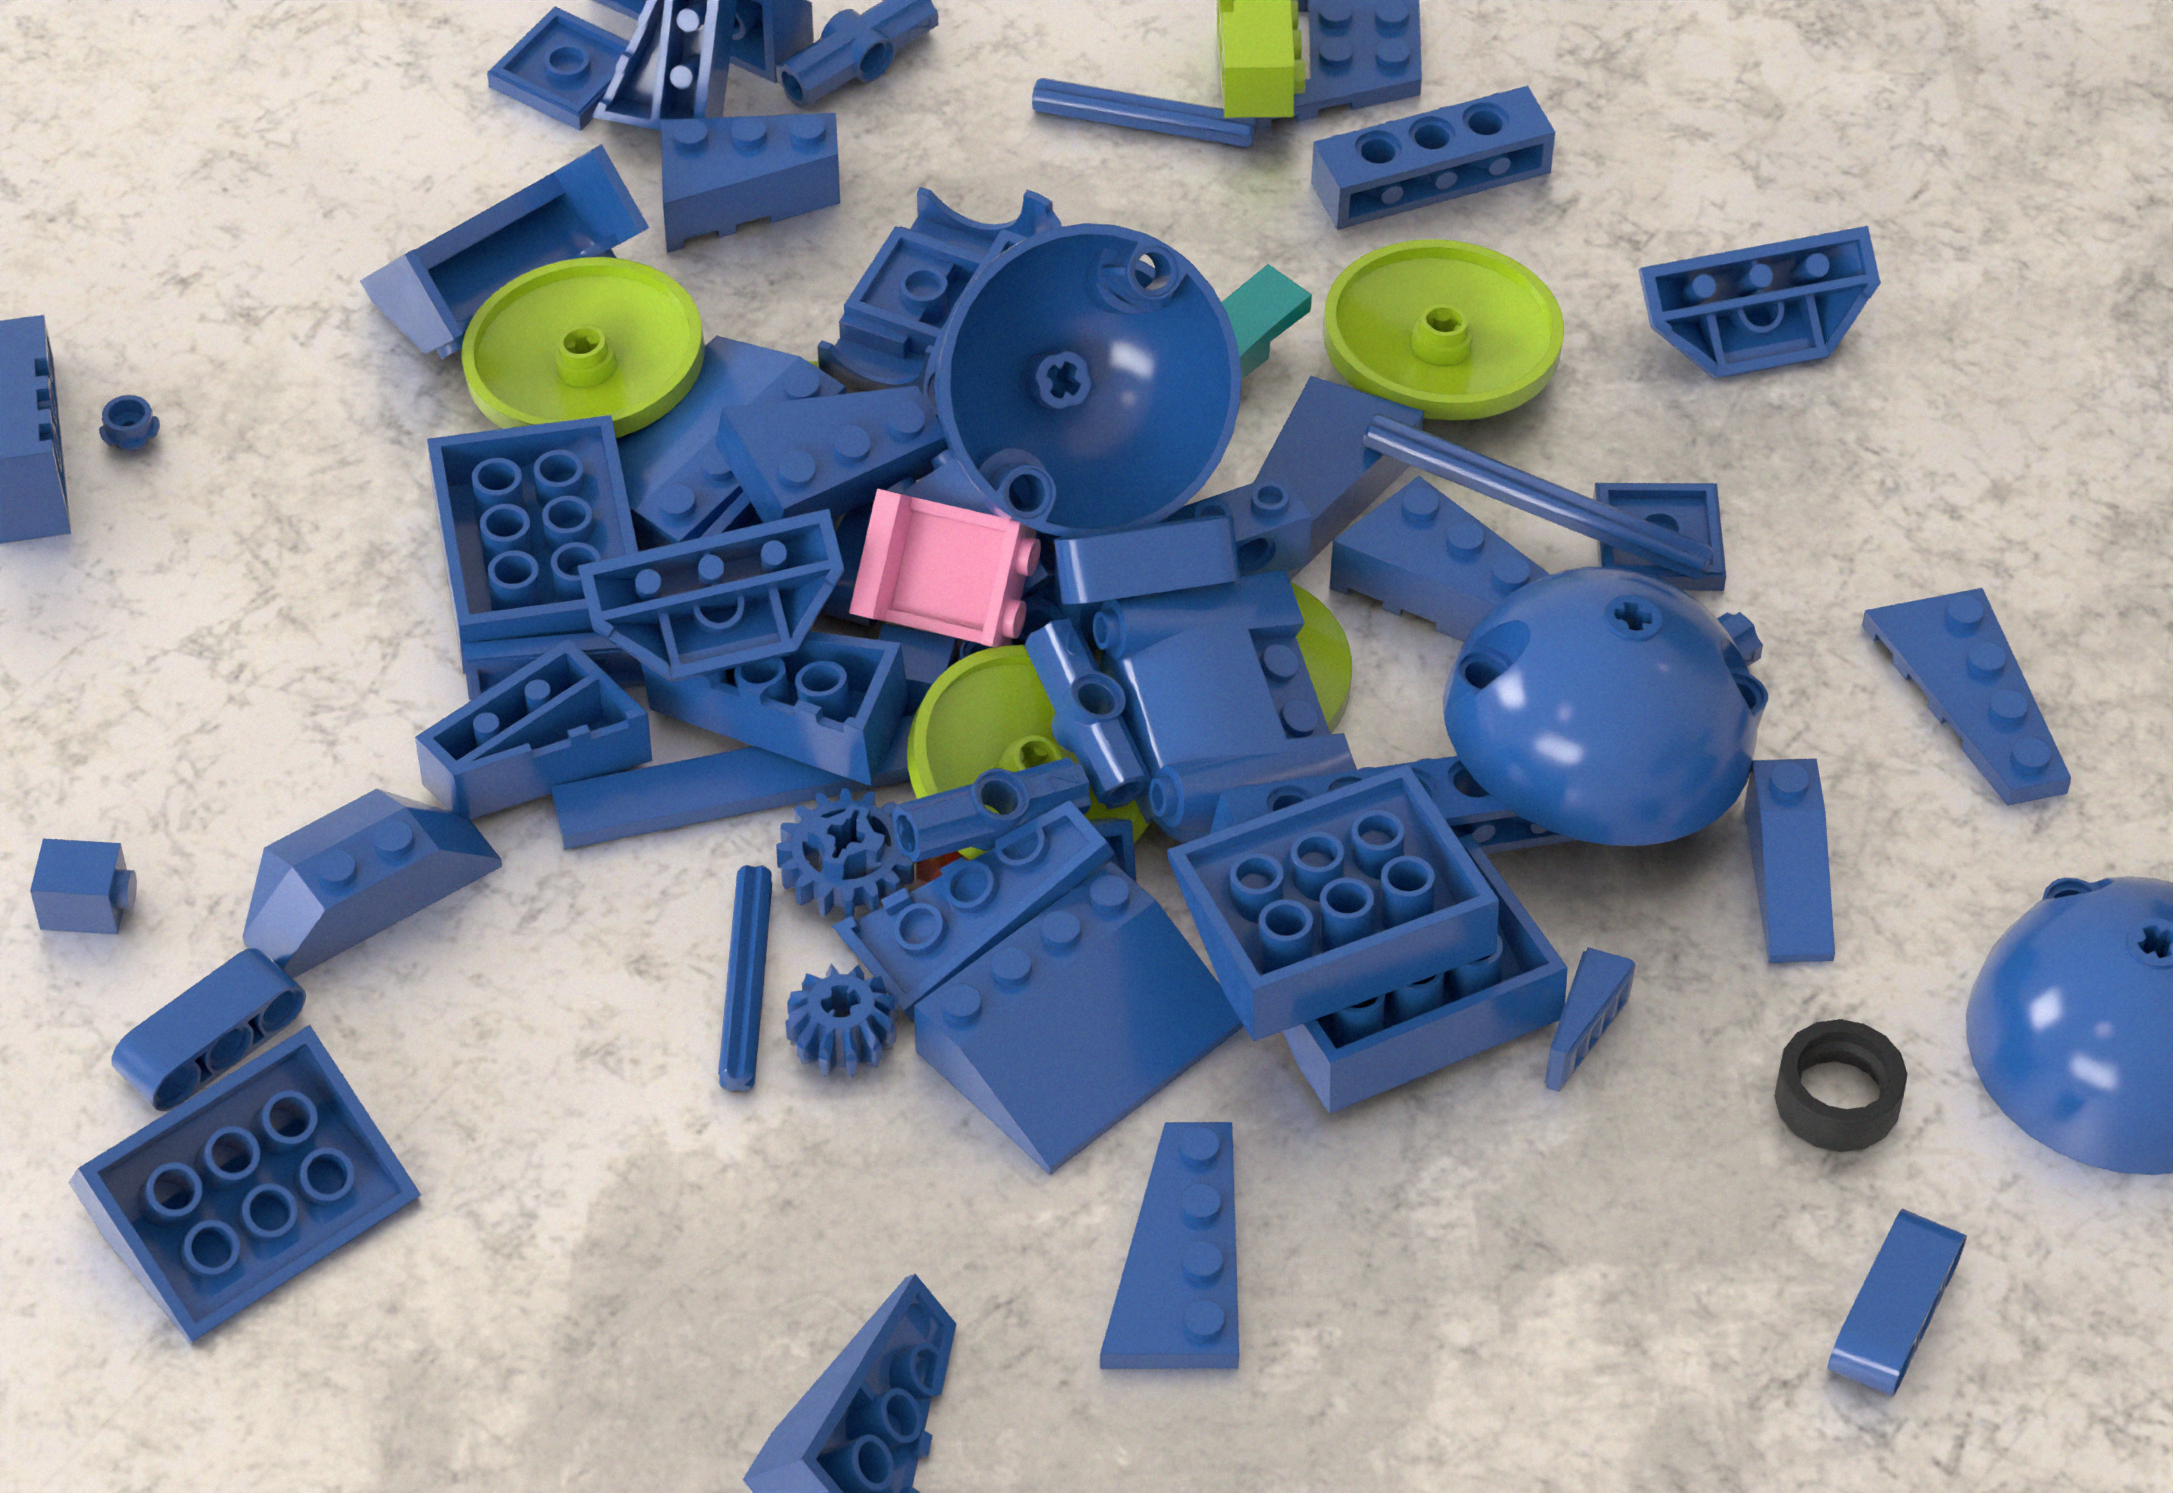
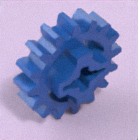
(844, 852)

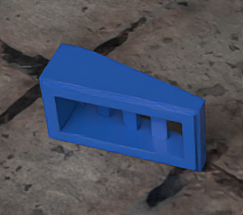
(1594, 1001)

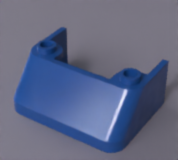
(561, 217)

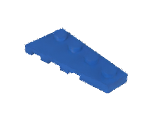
(1977, 687)
(975, 904)

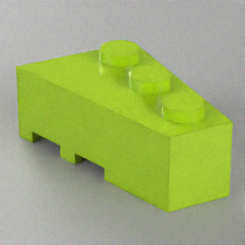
(1259, 57)

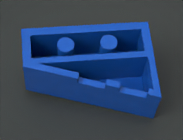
(673, 64)
(745, 170)
(1429, 560)
(533, 731)

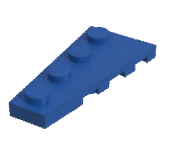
(1181, 1266)

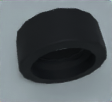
(1847, 1044)

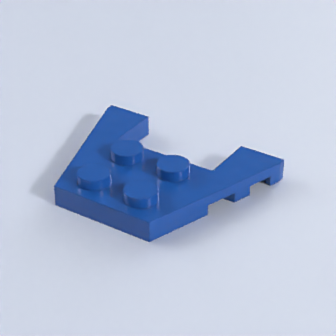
(1358, 55)

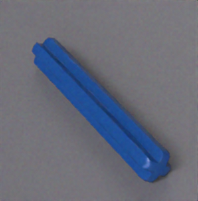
(1141, 112)
(745, 978)

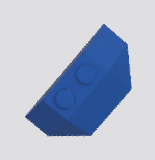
(1762, 301)
(717, 596)
(359, 876)

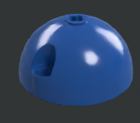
(1141, 393)
(1605, 708)
(2080, 1023)

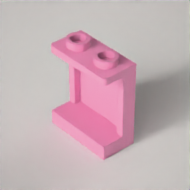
(945, 569)

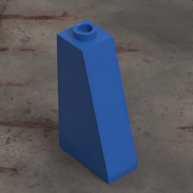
(1327, 458)

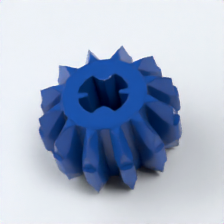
(841, 1020)

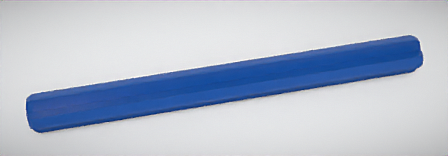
(1537, 496)

